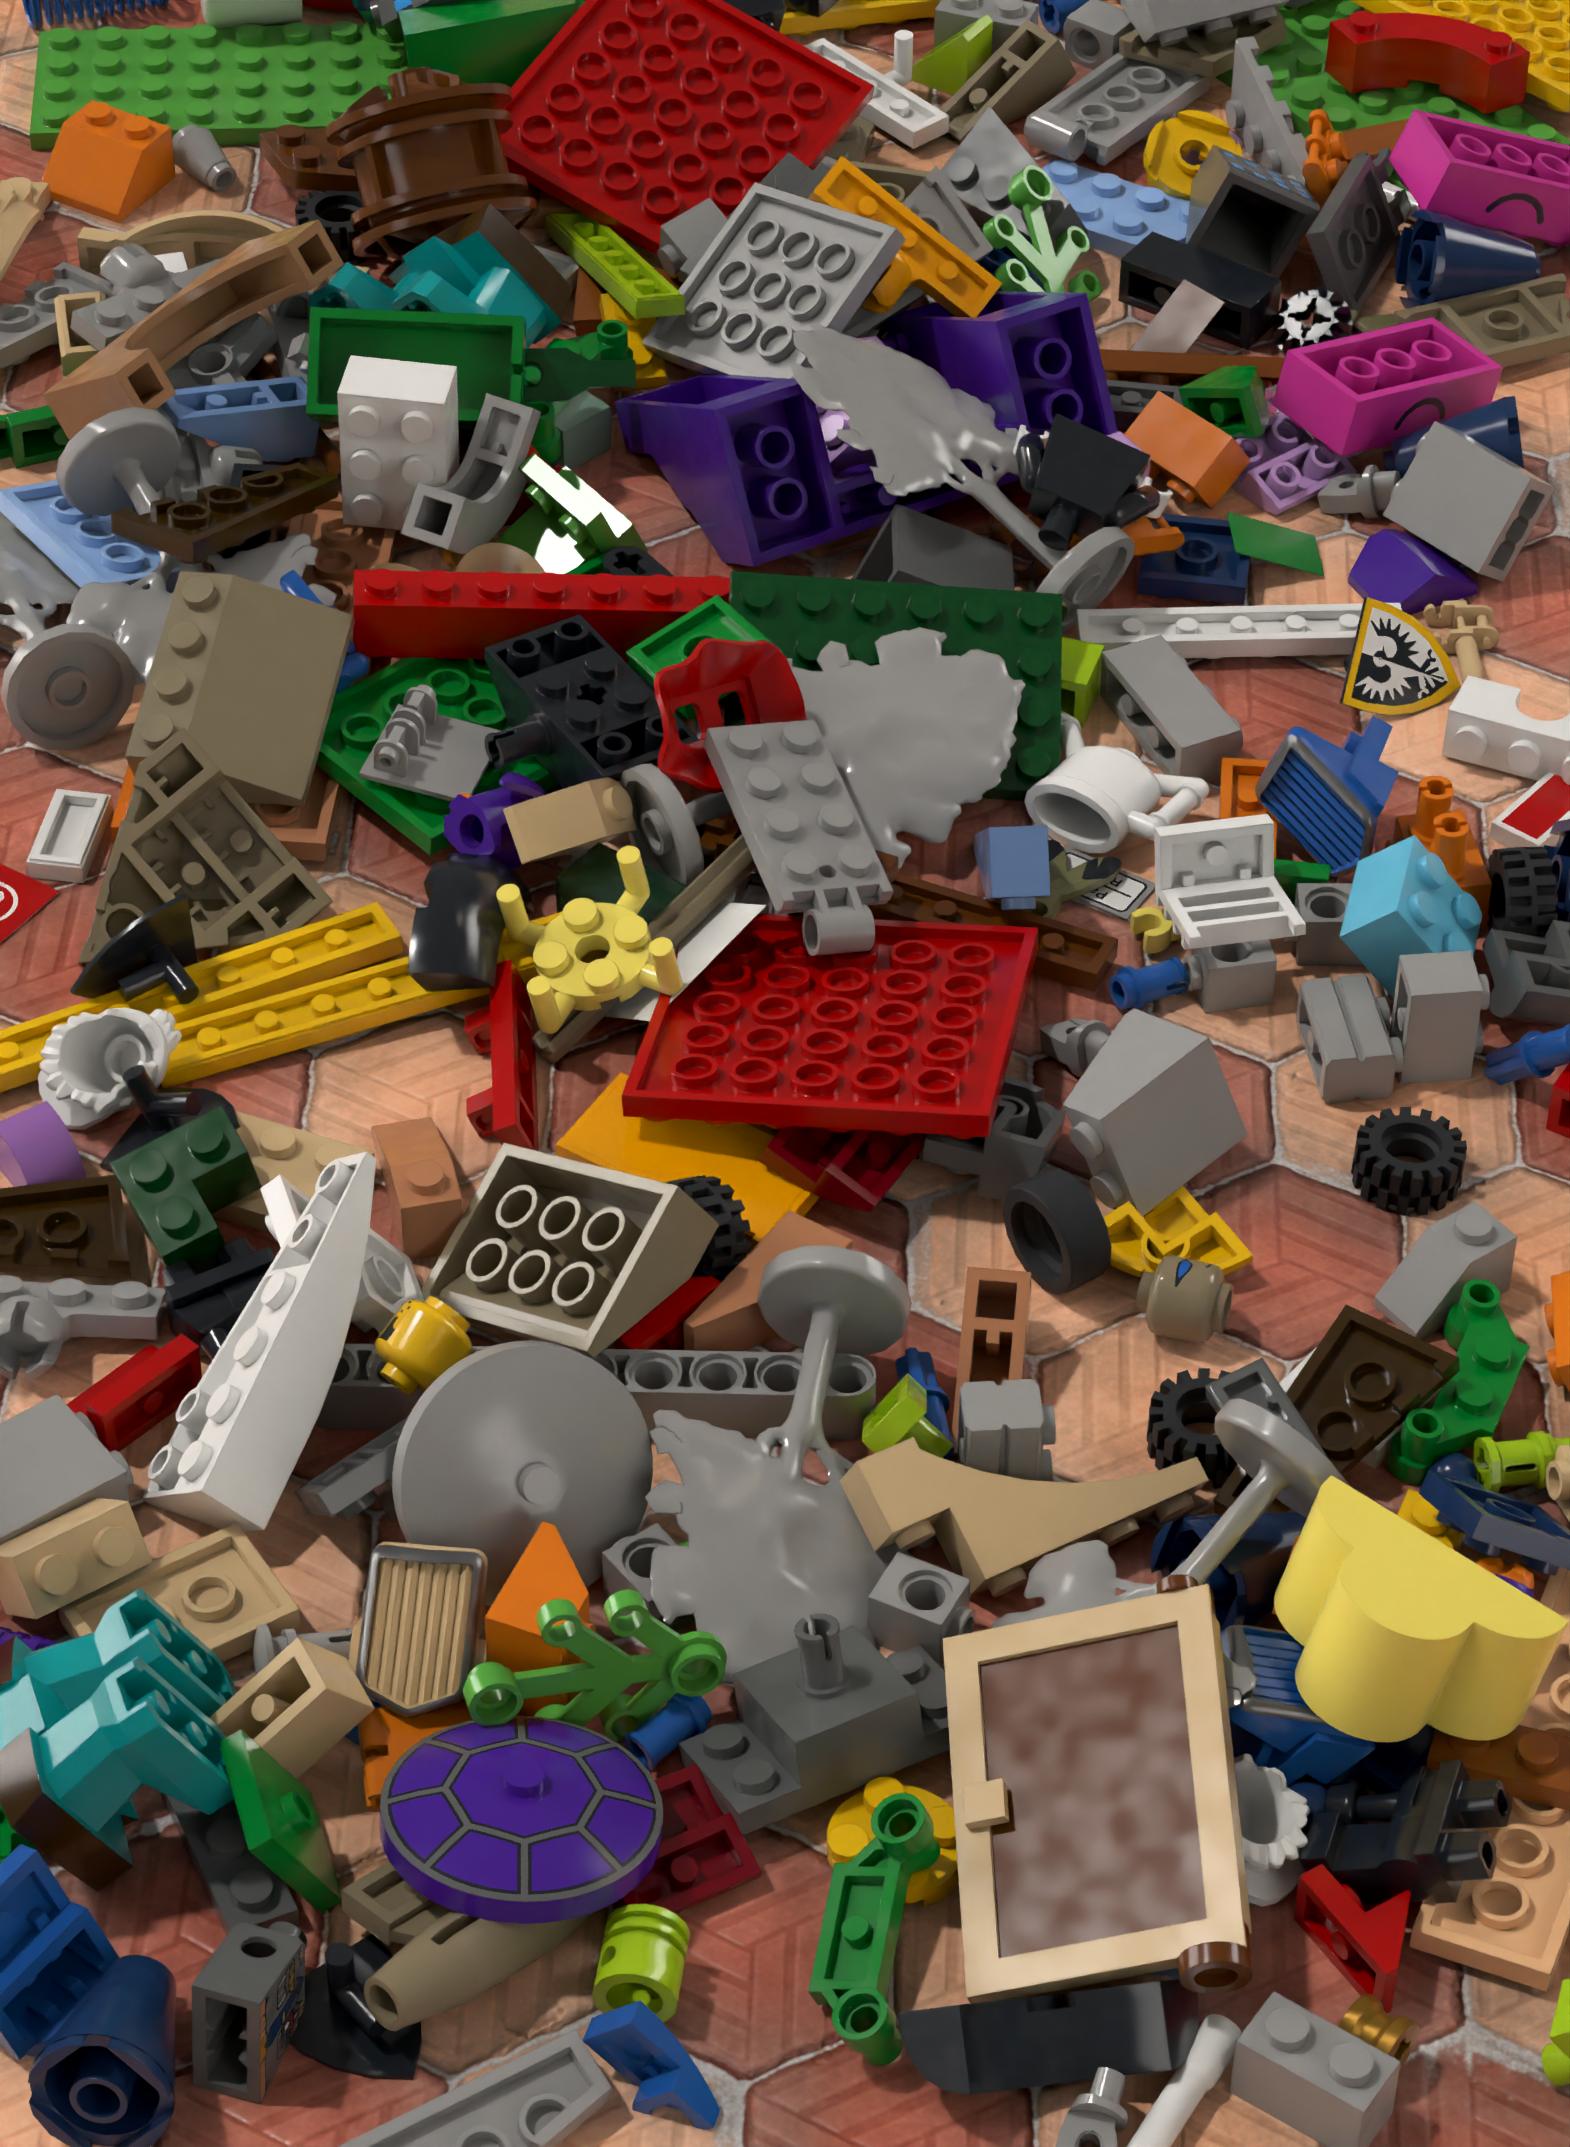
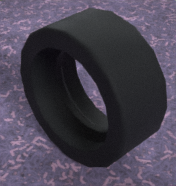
(1057, 1231)

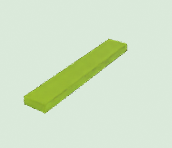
(615, 266)

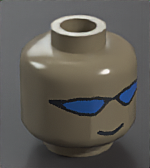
(1185, 1299)

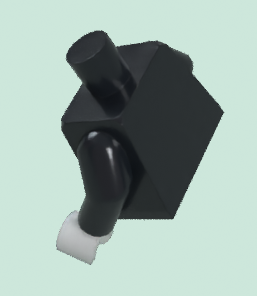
(1083, 481)

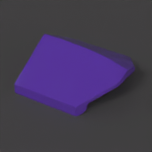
(1408, 572)

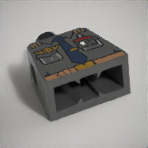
(253, 1977)

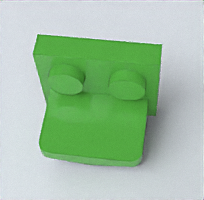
(567, 520)

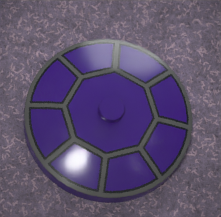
(521, 1820)

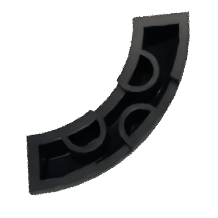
(462, 927)
(1045, 2043)

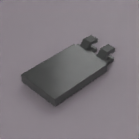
(1358, 229)

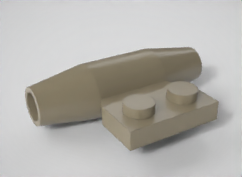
(445, 1952)

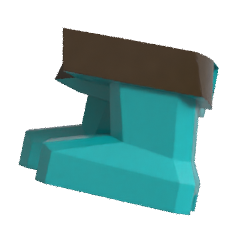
(468, 269)
(100, 1722)

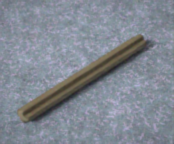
(672, 923)

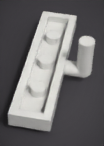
(892, 105)

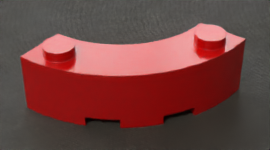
(1400, 47)

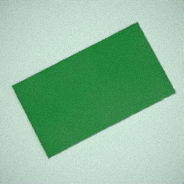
(1275, 544)

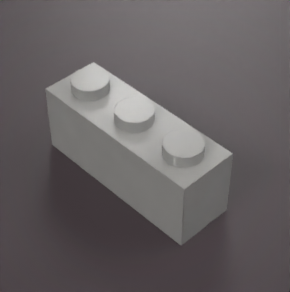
(1168, 709)

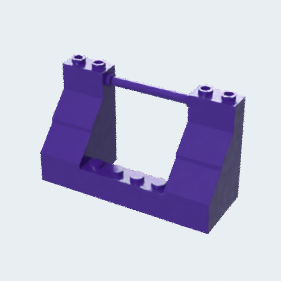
(754, 450)

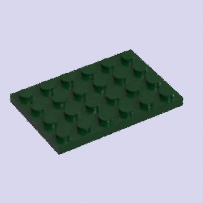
(1019, 626)

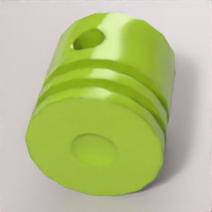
(642, 1960)

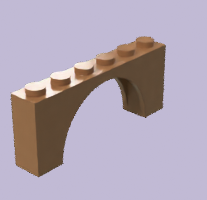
(239, 285)

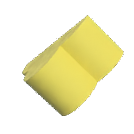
(1406, 1628)

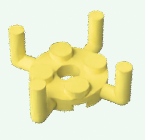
(587, 926)

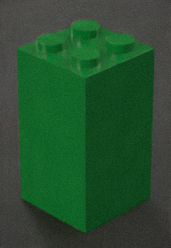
(483, 37)

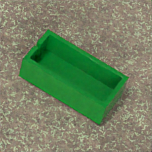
(480, 345)

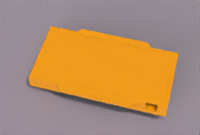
(686, 1150)

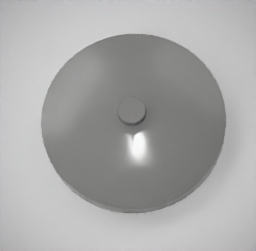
(522, 1442)

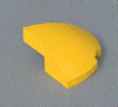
(1172, 1228)

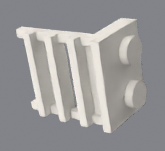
(1222, 882)

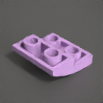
(1286, 466)

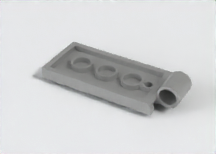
(1111, 109)
(802, 830)

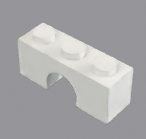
(1493, 733)

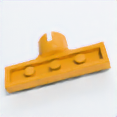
(922, 261)

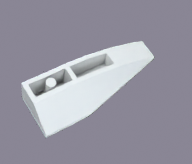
(275, 1367)

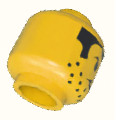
(422, 1343)

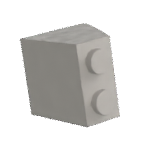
(1151, 1111)

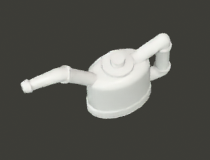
(1106, 794)

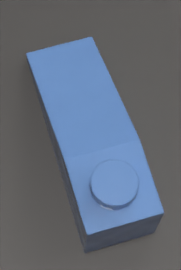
(250, 414)
(1013, 864)

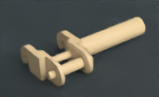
(1469, 633)

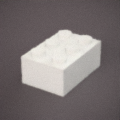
(393, 433)

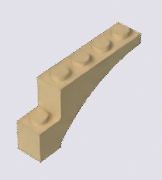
(1000, 1523)

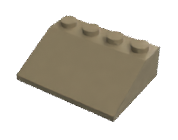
(247, 681)
(567, 1250)

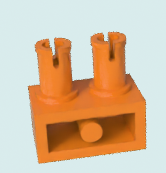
(1449, 837)

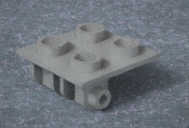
(428, 750)

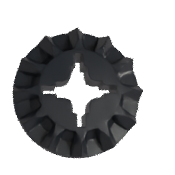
(1331, 310)

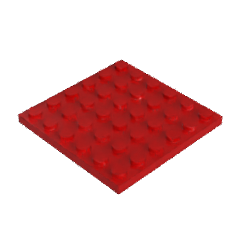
(671, 106)
(841, 1040)

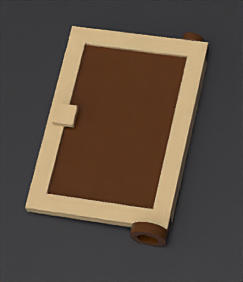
(1097, 1799)

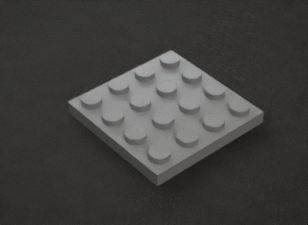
(771, 275)

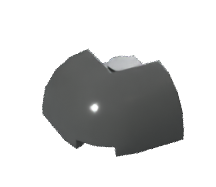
(1530, 975)
(1018, 1145)

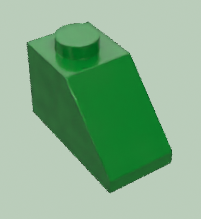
(1229, 400)

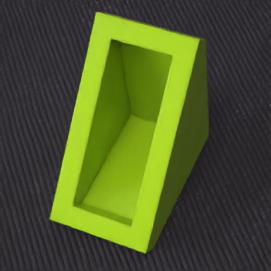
(957, 58)

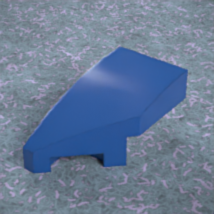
(654, 2060)

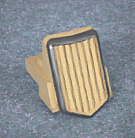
(420, 1626)

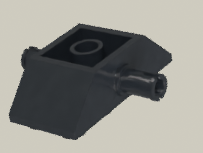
(573, 705)

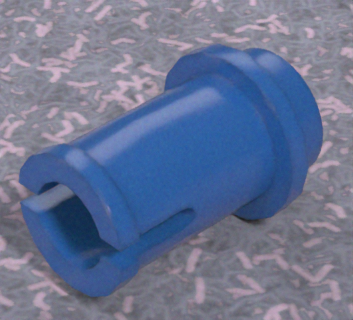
(1135, 987)
(673, 1723)

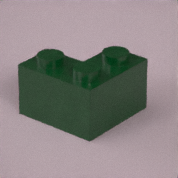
(184, 1180)

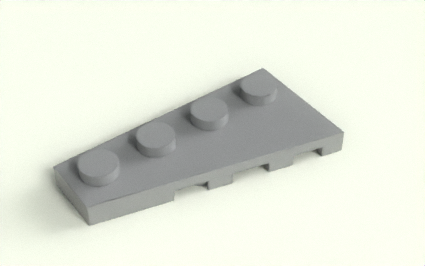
(1261, 120)
(941, 209)
(33, 322)
(518, 2104)

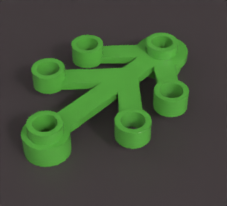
(1028, 193)
(680, 1664)

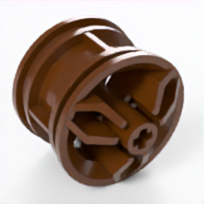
(427, 159)

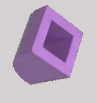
(38, 1148)

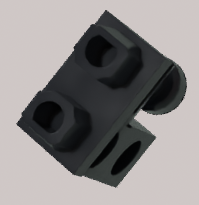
(210, 1302)
(1409, 1836)

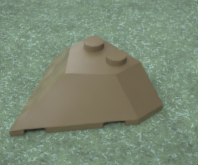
(200, 840)

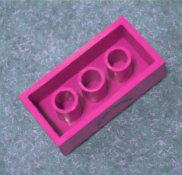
(1486, 176)
(1383, 384)

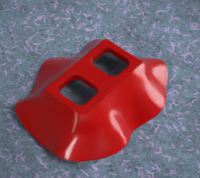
(716, 667)

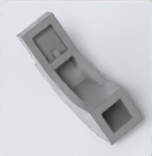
(485, 486)

